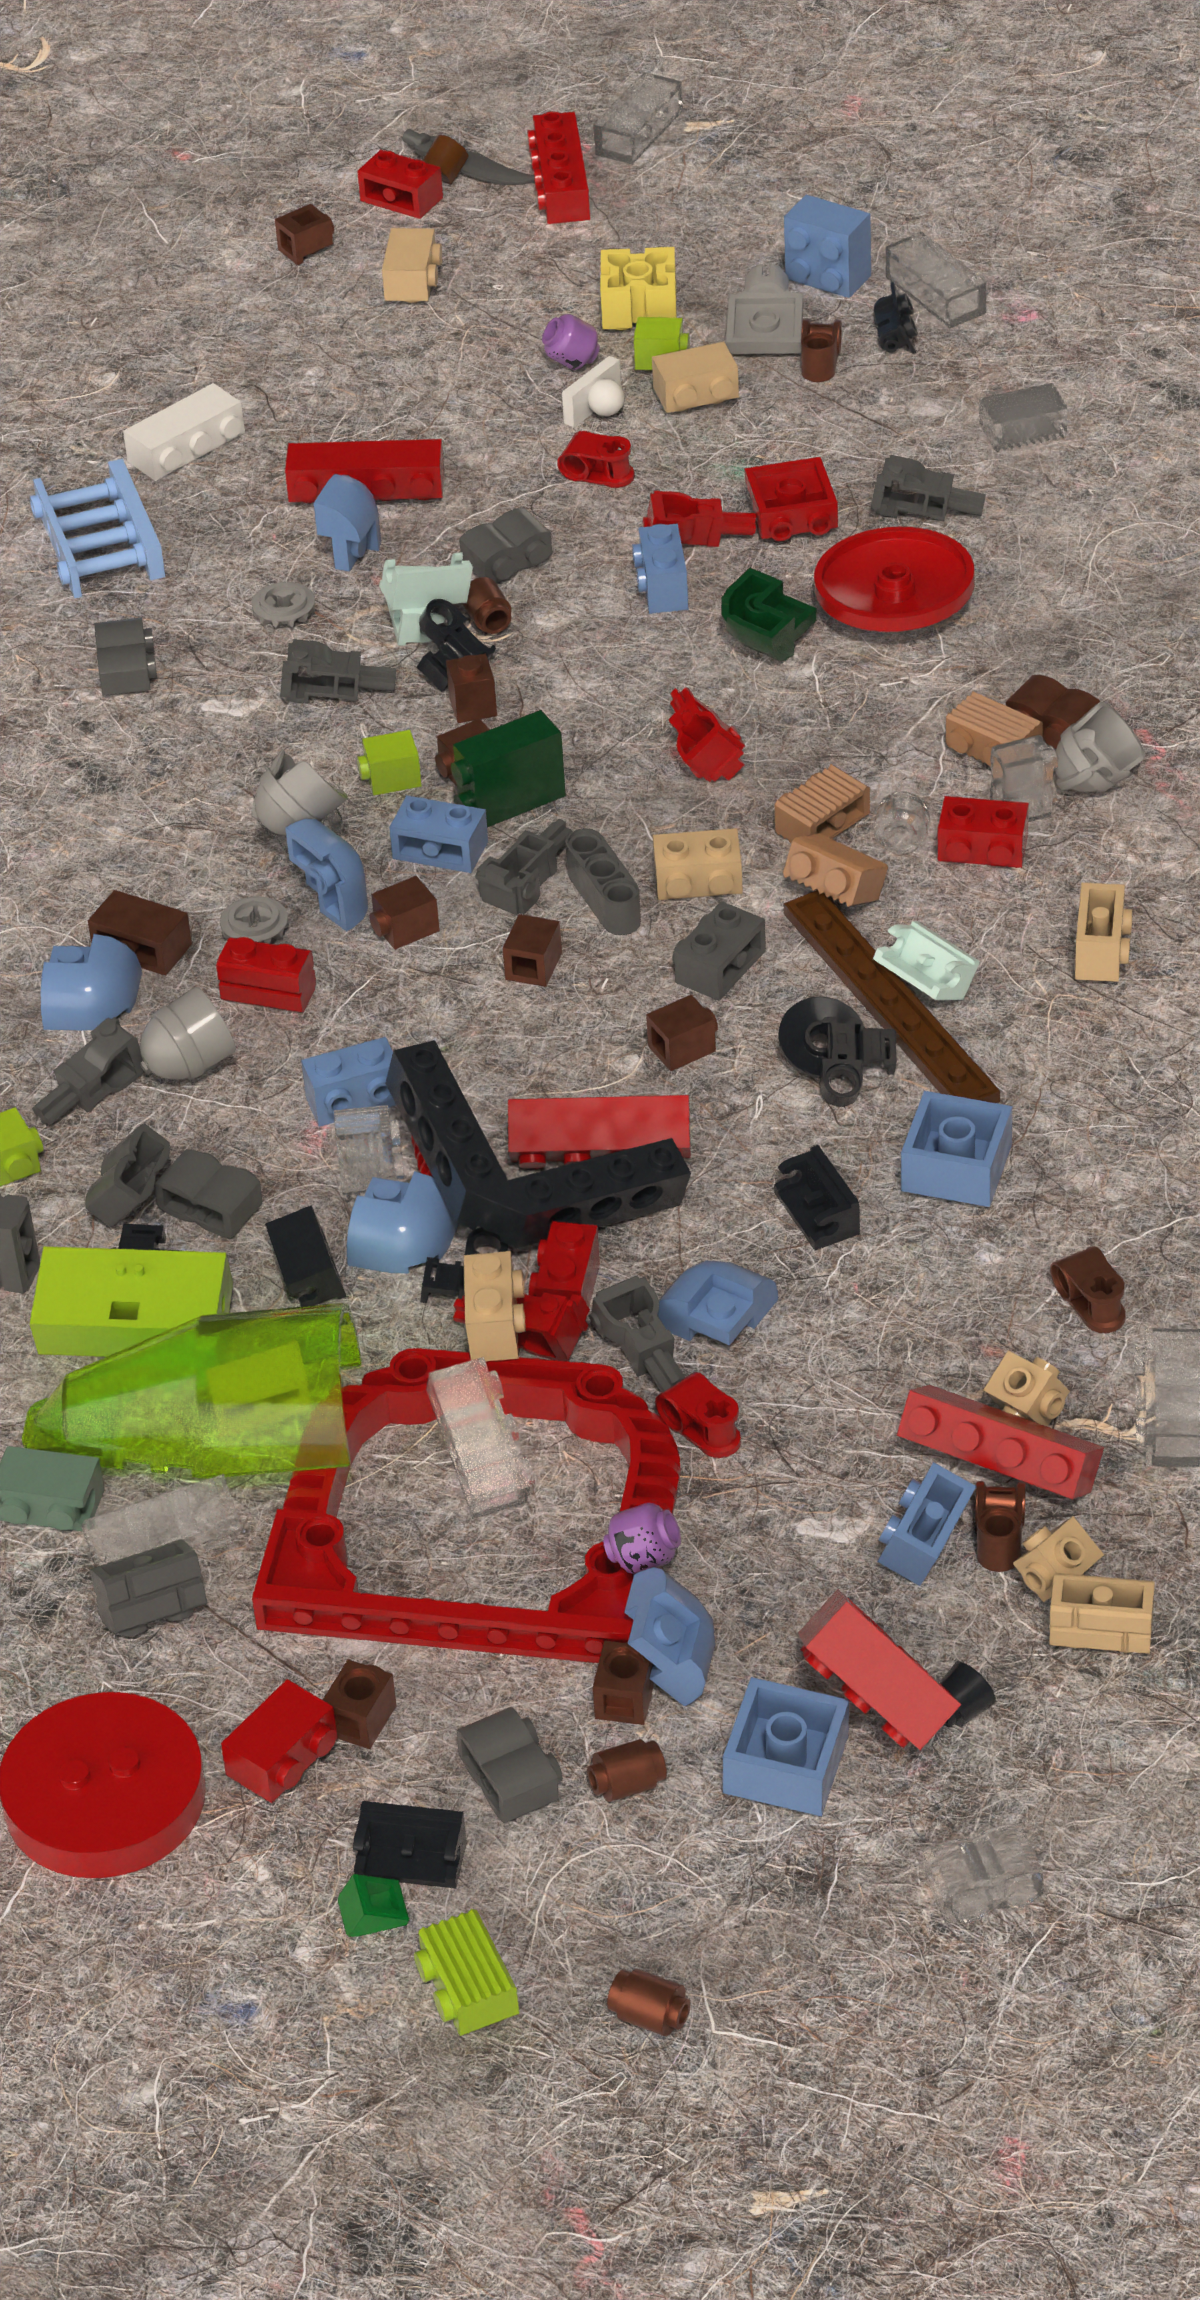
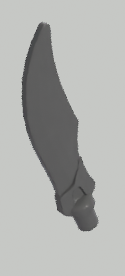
(476, 165)

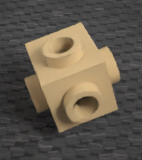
(1027, 1388)
(1061, 1550)

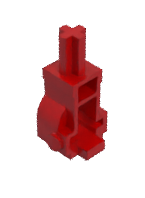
(697, 519)
(704, 739)
(550, 1322)

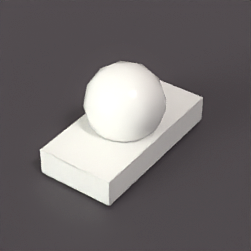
(594, 392)

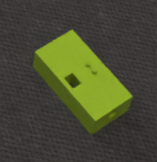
(119, 1297)

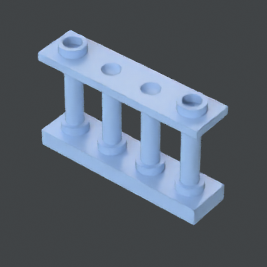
(126, 509)

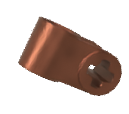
(820, 349)
(1091, 1289)
(999, 1525)

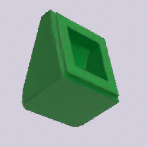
(371, 1905)

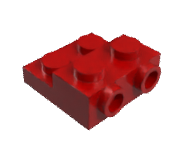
(792, 498)

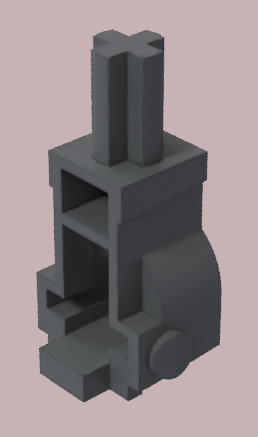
(932, 489)
(339, 672)
(529, 858)
(99, 1068)
(648, 1347)

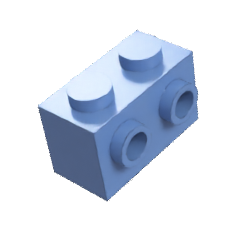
(661, 568)
(439, 834)
(350, 1074)
(926, 1524)

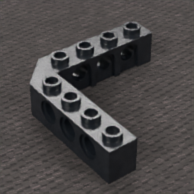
(521, 1208)

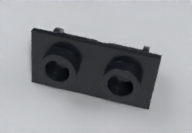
(895, 321)

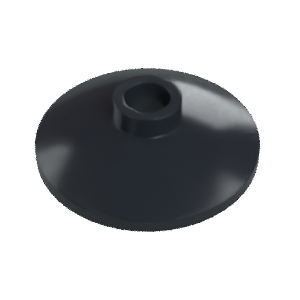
(801, 1028)

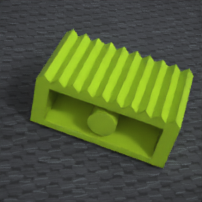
(467, 1972)

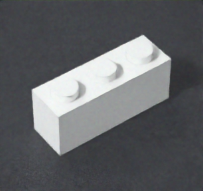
(184, 431)

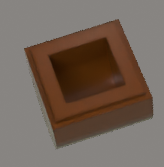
(448, 155)

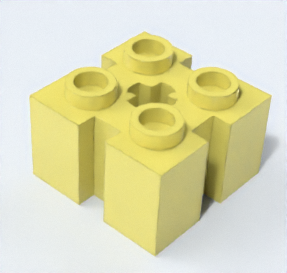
(637, 286)

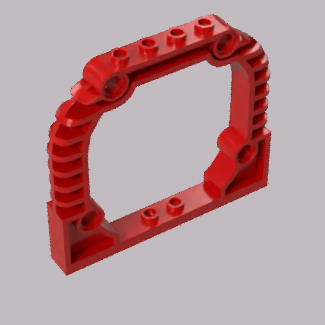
(305, 1562)

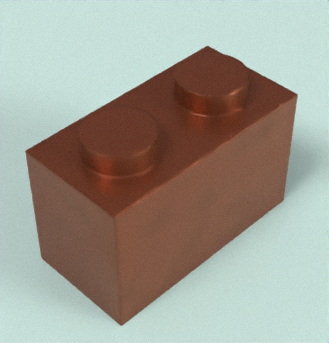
(151, 930)

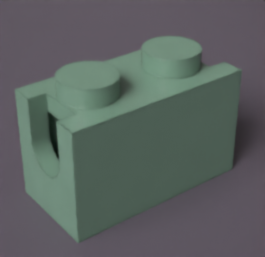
(49, 1488)

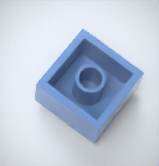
(827, 246)
(956, 1148)
(786, 1746)

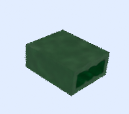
(510, 768)

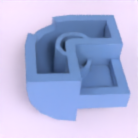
(350, 517)
(331, 870)
(88, 984)
(399, 1225)
(716, 1301)
(671, 1632)

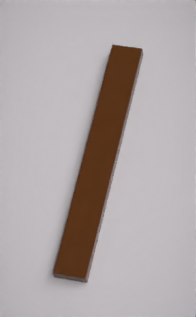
(888, 999)

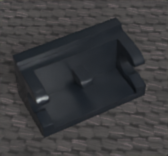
(818, 1199)
(305, 1257)
(410, 1844)

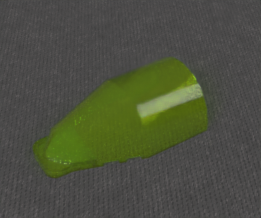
(212, 1396)

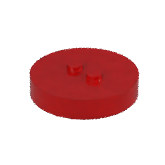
(102, 1785)

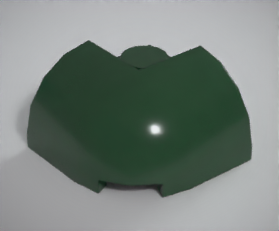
(764, 616)

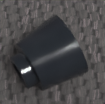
(970, 1690)

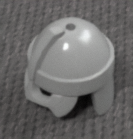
(1097, 751)
(294, 795)
(185, 1038)

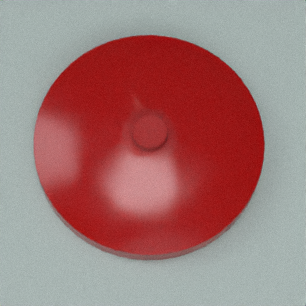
(894, 579)

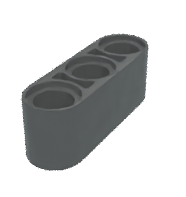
(603, 881)

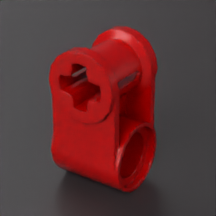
(595, 457)
(701, 1415)

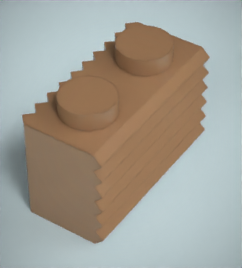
(984, 723)
(822, 805)
(835, 870)

